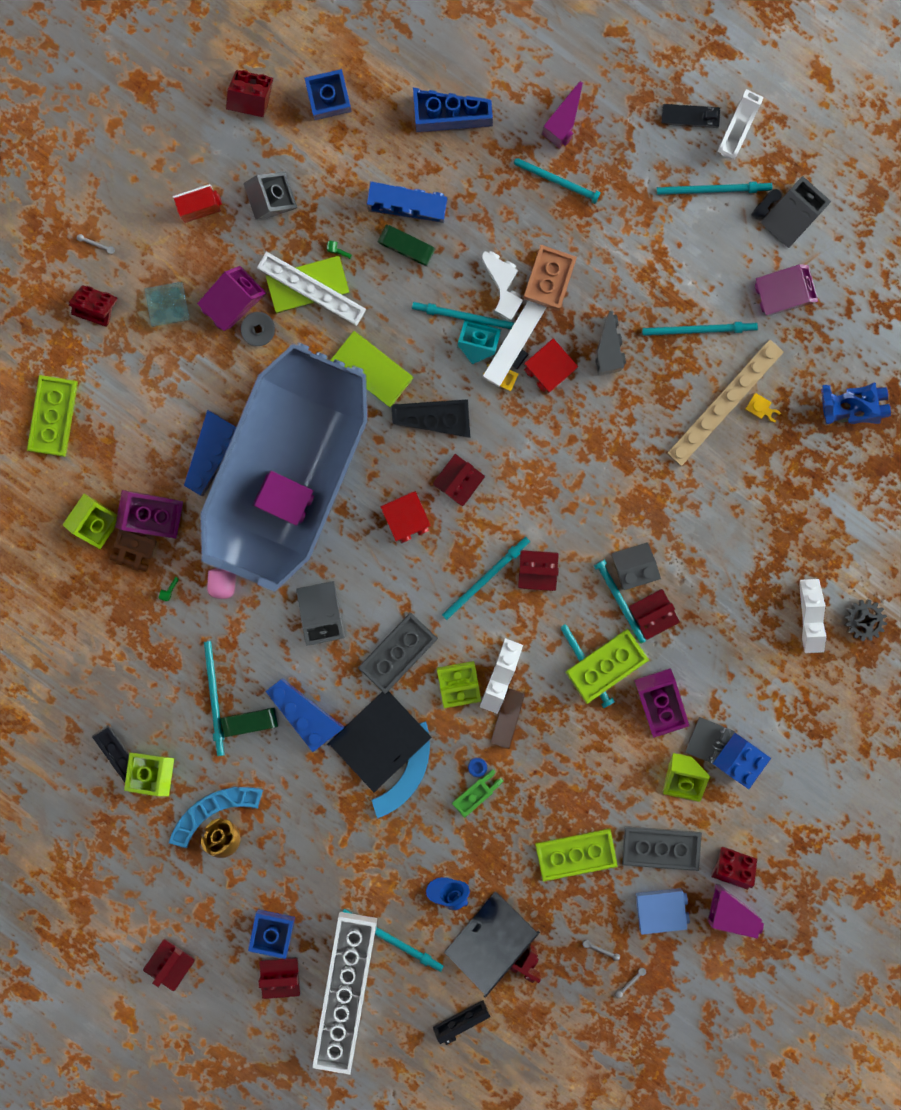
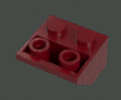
(249, 93)

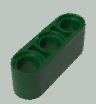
(406, 245)
(249, 722)

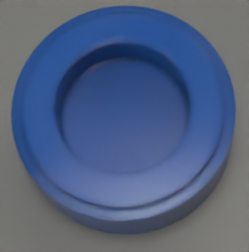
(477, 767)

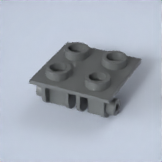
(708, 740)

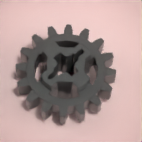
(868, 626)

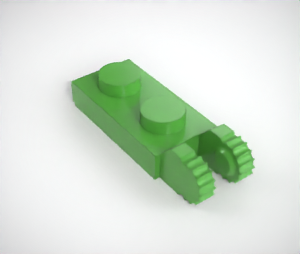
(476, 794)

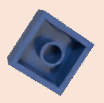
(328, 94)
(742, 761)
(271, 934)

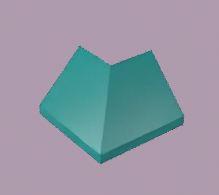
(478, 341)

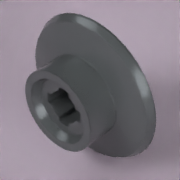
(254, 320)

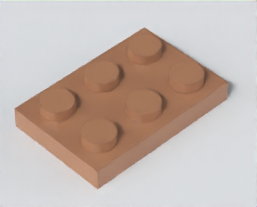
(549, 277)

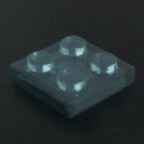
(167, 304)

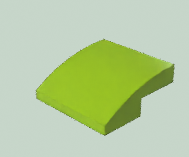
(459, 684)

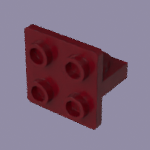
(92, 305)
(458, 480)
(538, 570)
(654, 614)
(735, 868)
(527, 964)
(168, 965)
(279, 978)

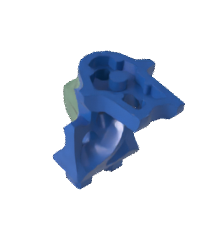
(862, 409)

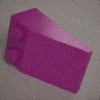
(561, 123)
(149, 514)
(662, 702)

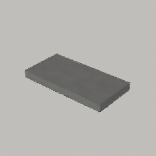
(397, 653)
(661, 848)

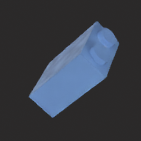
(662, 911)

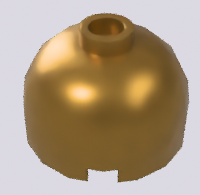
(220, 838)

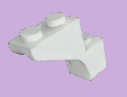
(740, 124)
(503, 275)
(813, 615)
(501, 676)

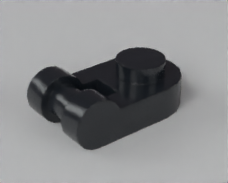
(762, 208)

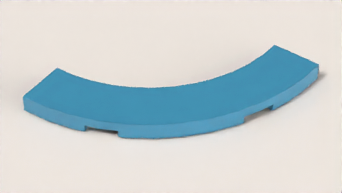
(407, 783)
(210, 805)

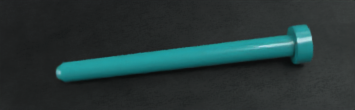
(558, 180)
(620, 600)
(580, 655)

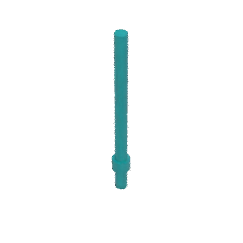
(751, 187)
(432, 309)
(737, 327)
(512, 553)
(218, 735)
(425, 958)

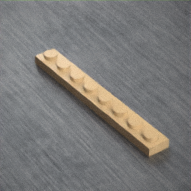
(725, 402)

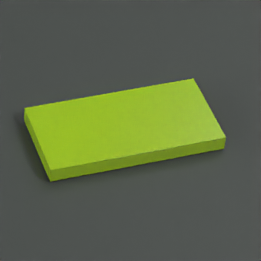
(326, 271)
(383, 376)
(52, 415)
(606, 666)
(576, 855)

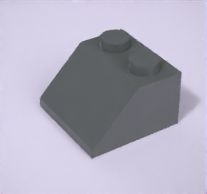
(270, 195)
(635, 566)

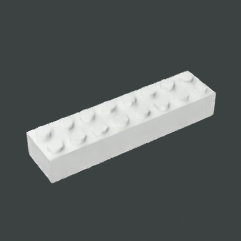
(344, 993)

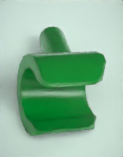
(332, 248)
(166, 595)

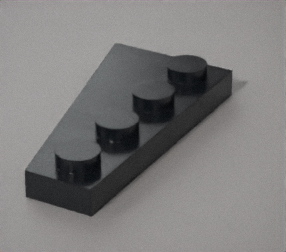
(438, 416)

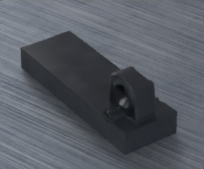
(690, 115)
(113, 750)
(448, 1029)

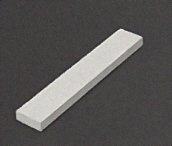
(311, 288)
(514, 343)

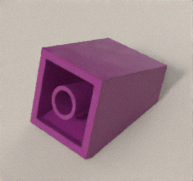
(786, 289)
(231, 298)
(283, 498)
(732, 915)

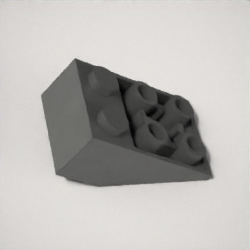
(795, 212)
(608, 352)
(320, 613)

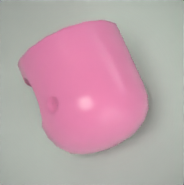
(221, 583)

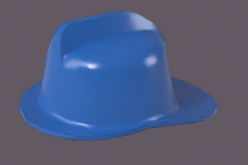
(448, 892)

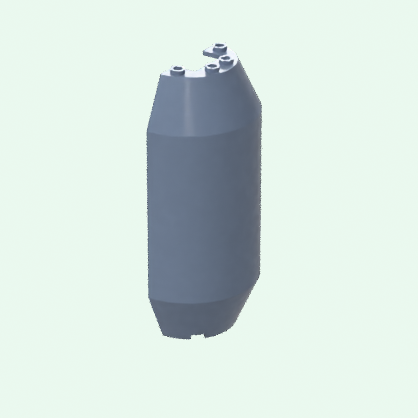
(298, 424)

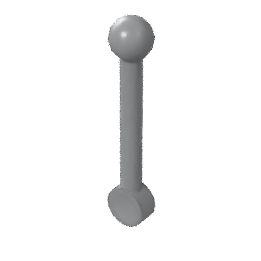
(110, 249)
(586, 943)
(641, 972)

